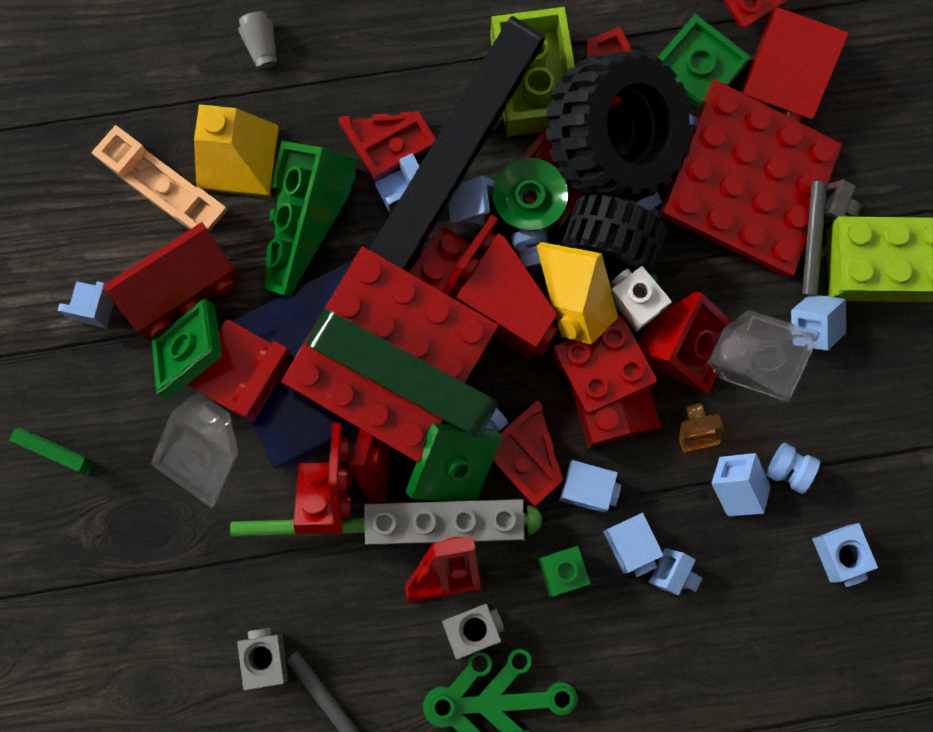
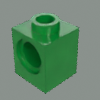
(563, 571)

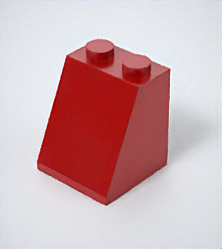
(793, 63)
(510, 297)

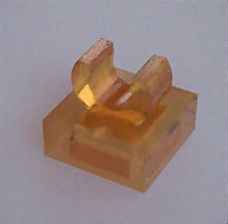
(699, 430)

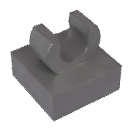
(840, 202)

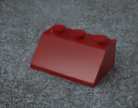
(172, 281)

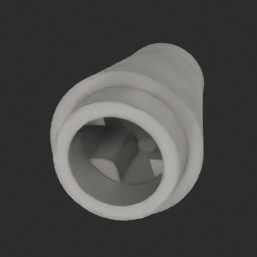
(259, 38)

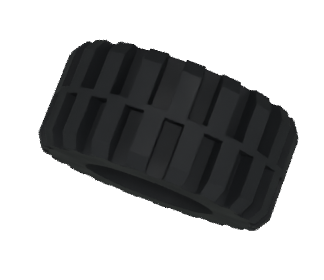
(657, 123)

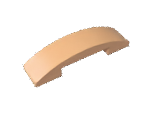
(157, 181)

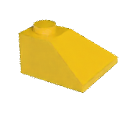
(234, 151)
(578, 291)

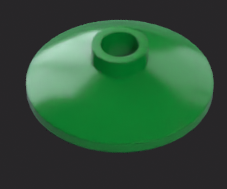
(535, 178)

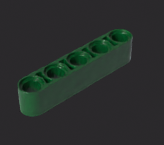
(402, 373)

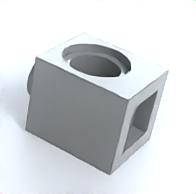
(454, 629)
(254, 676)

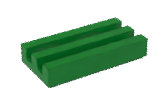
(52, 451)

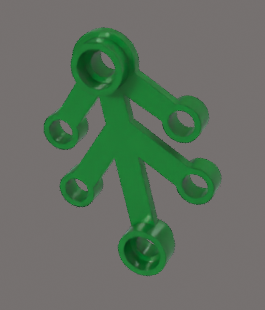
(491, 701)

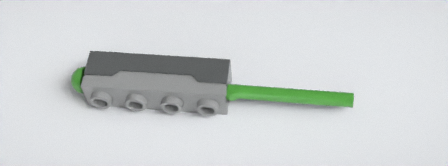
(422, 523)

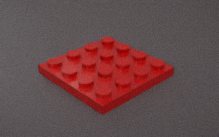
(749, 179)
(408, 316)

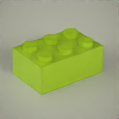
(529, 104)
(880, 259)

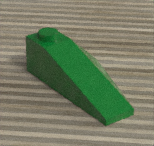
(309, 197)

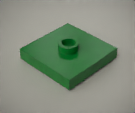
(701, 56)
(186, 349)
(453, 464)

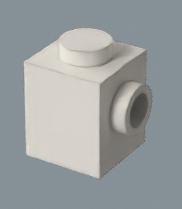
(638, 297)

